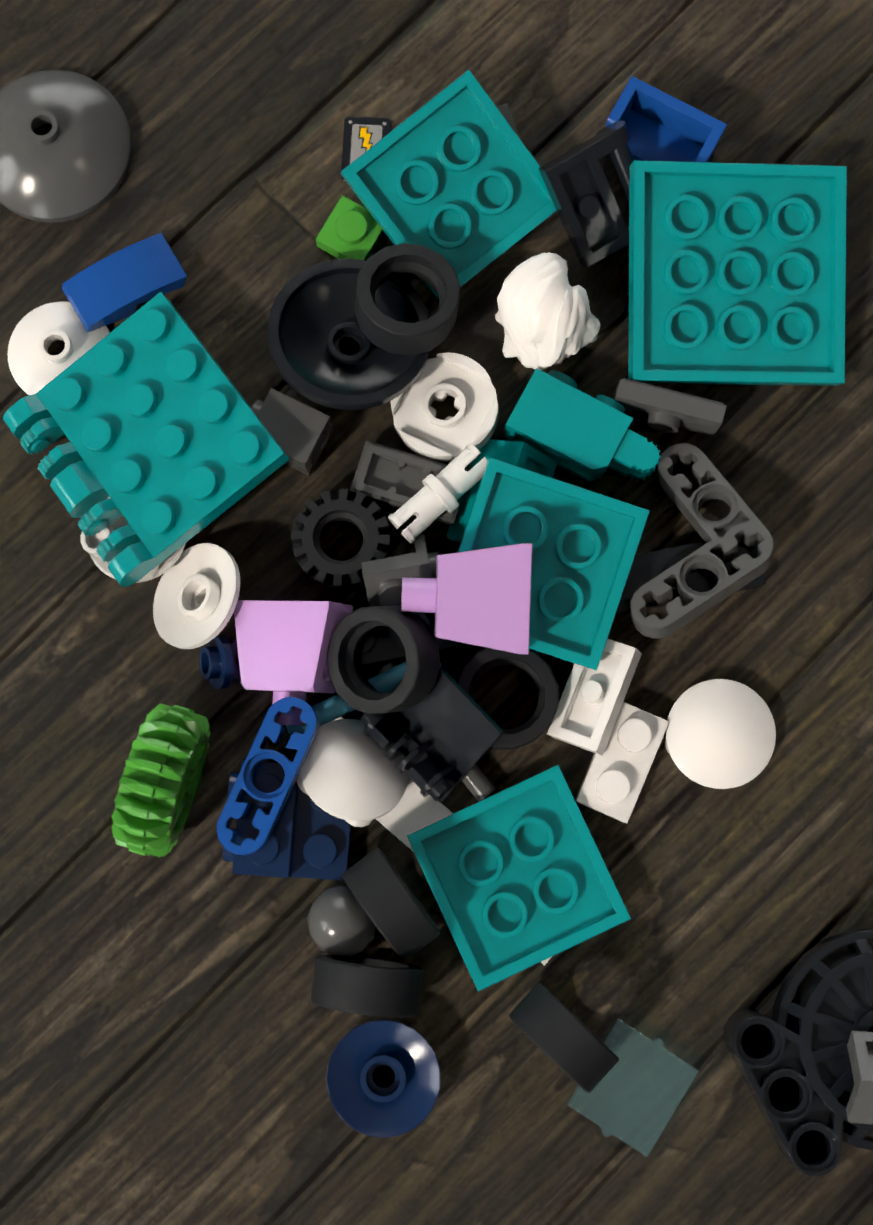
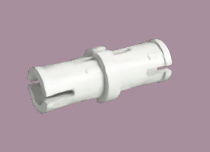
(439, 493)

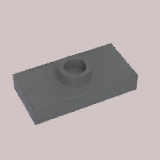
(669, 409)
(395, 477)

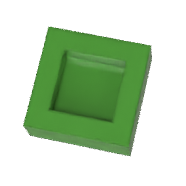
(350, 232)

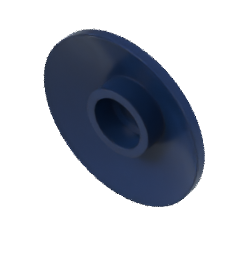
(376, 1107)

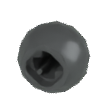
(340, 923)

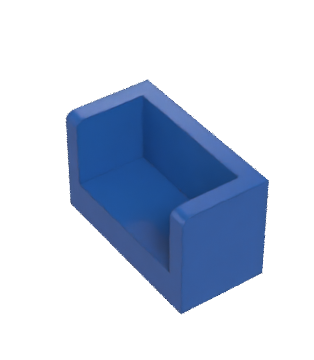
(665, 126)

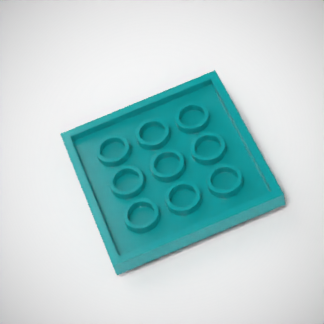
(737, 273)

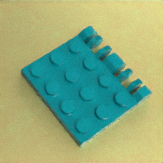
(154, 434)

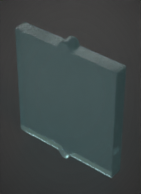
(638, 1091)

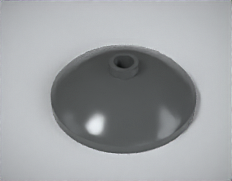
(72, 165)

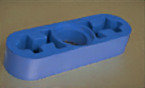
(262, 820)

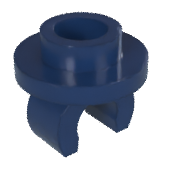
(218, 662)

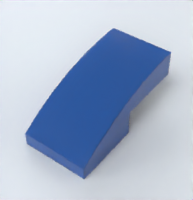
(122, 281)

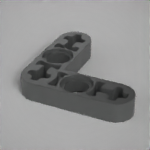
(720, 539)

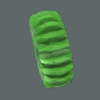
(160, 780)

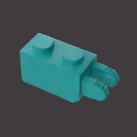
(579, 430)

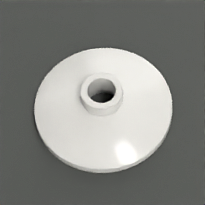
(31, 338)
(196, 596)

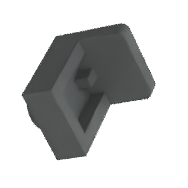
(385, 575)

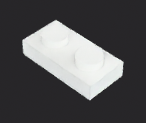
(595, 698)
(619, 775)

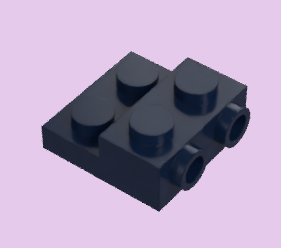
(305, 837)

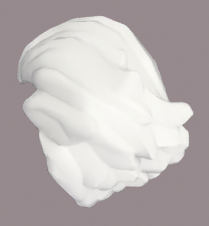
(544, 313)

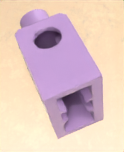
(477, 597)
(286, 647)

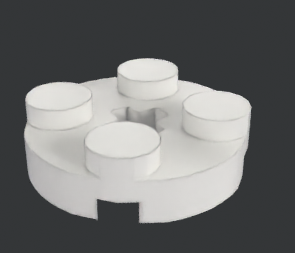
(474, 399)

